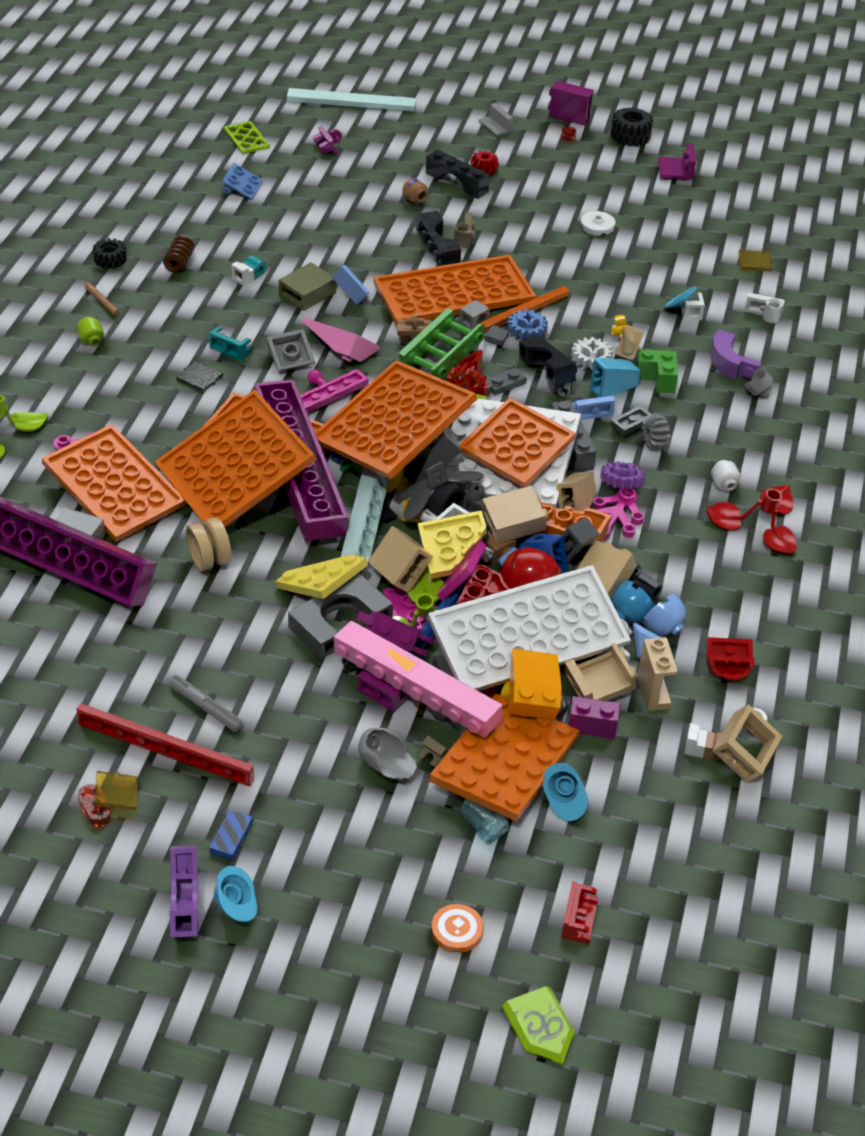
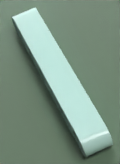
(365, 515)

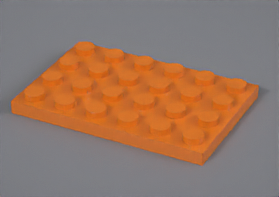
(114, 482)
(508, 764)

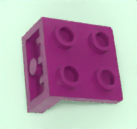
(678, 167)

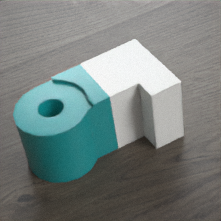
(248, 270)

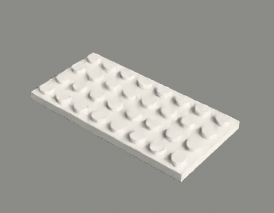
(552, 616)

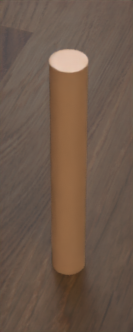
(103, 300)

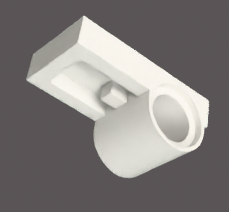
(769, 307)

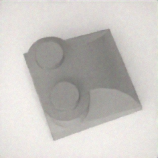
(290, 350)

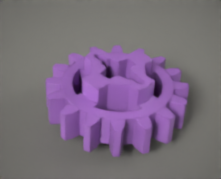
(622, 475)

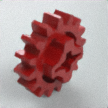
(468, 379)

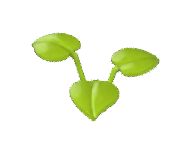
(22, 420)
(424, 595)

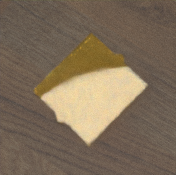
(755, 260)
(116, 790)

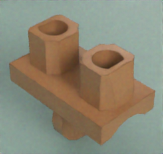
(411, 327)

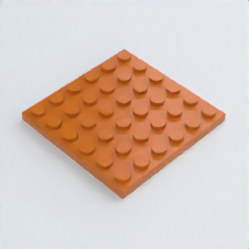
(394, 418)
(235, 460)

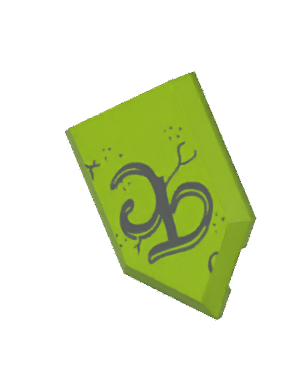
(540, 1024)

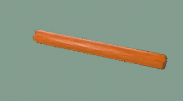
(533, 304)

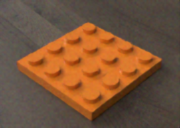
(517, 442)

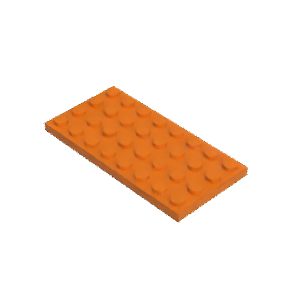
(431, 290)

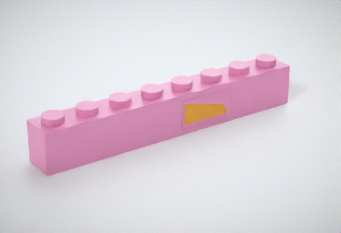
(418, 679)

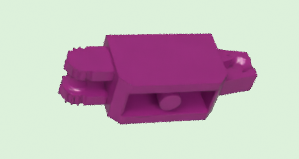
(394, 631)

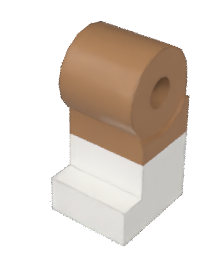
(701, 743)

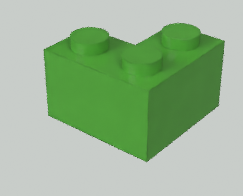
(658, 366)

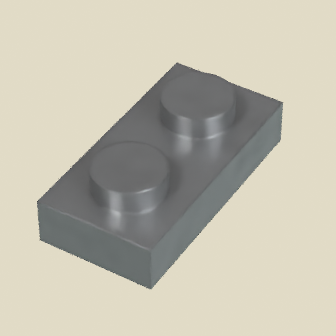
(630, 420)

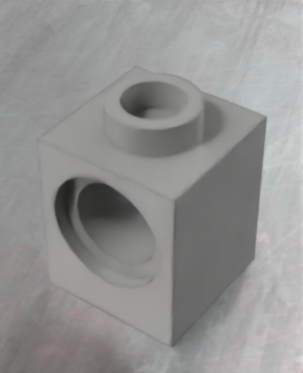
(473, 314)

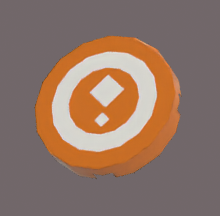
(457, 928)

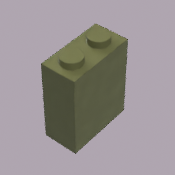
(307, 286)

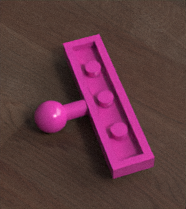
(332, 390)

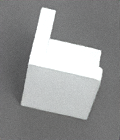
(694, 309)

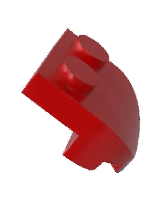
(729, 657)

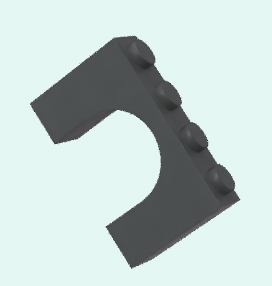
(355, 595)

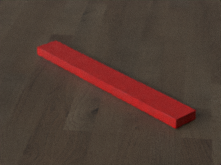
(166, 745)

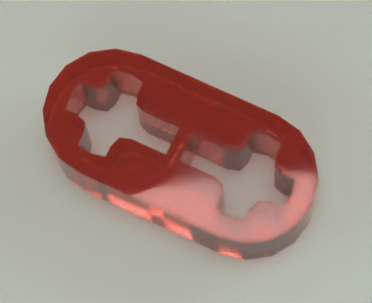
(89, 807)

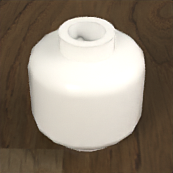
(725, 475)

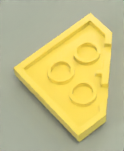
(451, 541)
(323, 577)

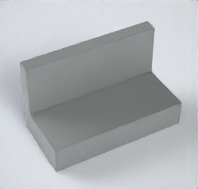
(498, 122)

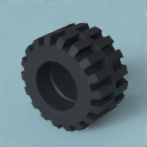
(631, 126)

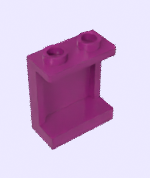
(381, 691)

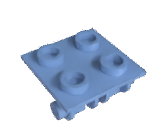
(241, 181)

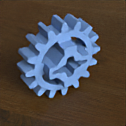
(527, 324)

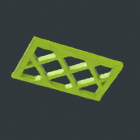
(252, 147)

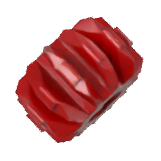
(485, 161)

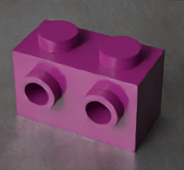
(594, 717)

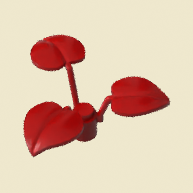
(771, 500)

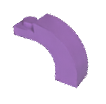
(727, 360)
(184, 891)

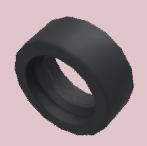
(442, 494)

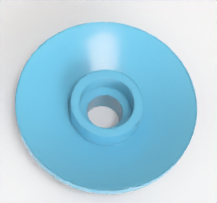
(680, 299)

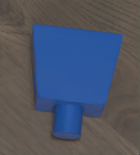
(550, 544)

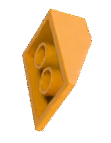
(534, 684)

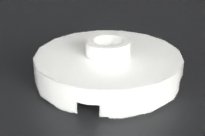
(597, 223)

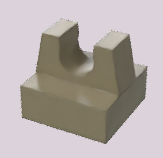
(433, 748)

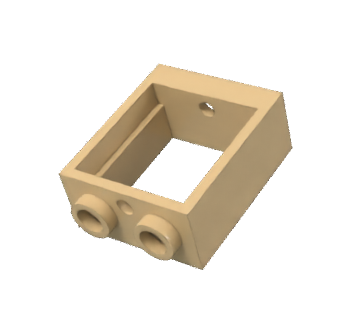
(728, 748)

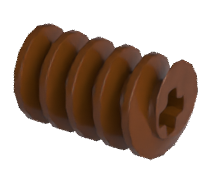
(178, 254)

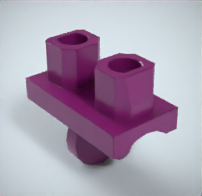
(327, 140)

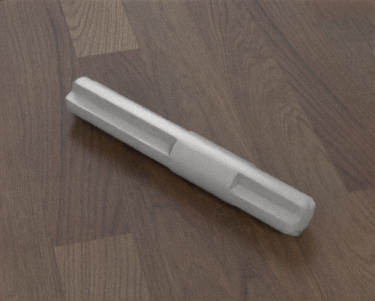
(206, 703)

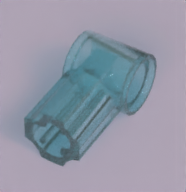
(487, 824)

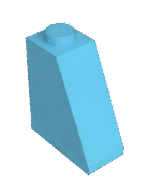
(613, 376)

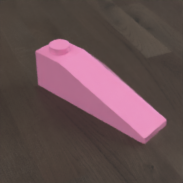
(347, 344)

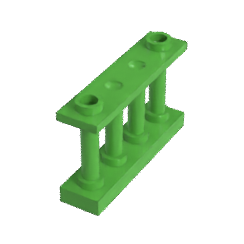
(436, 331)

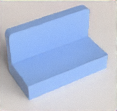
(350, 284)
(595, 407)

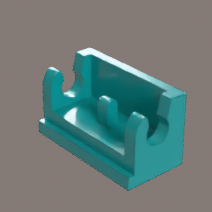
(229, 345)

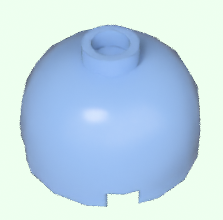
(666, 617)

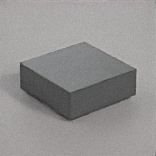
(496, 335)

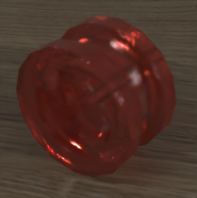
(568, 134)

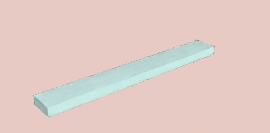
(351, 99)

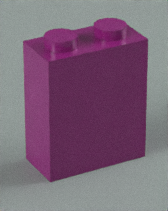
(570, 103)

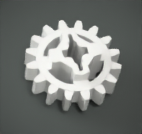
(587, 350)

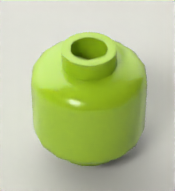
(90, 331)

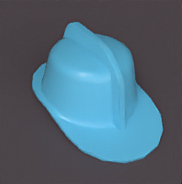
(565, 791)
(236, 894)

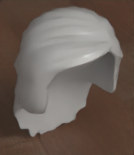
(386, 754)

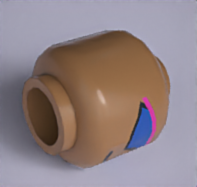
(415, 191)

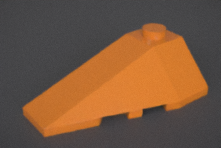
(562, 518)

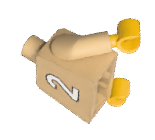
(628, 338)

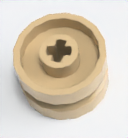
(208, 543)

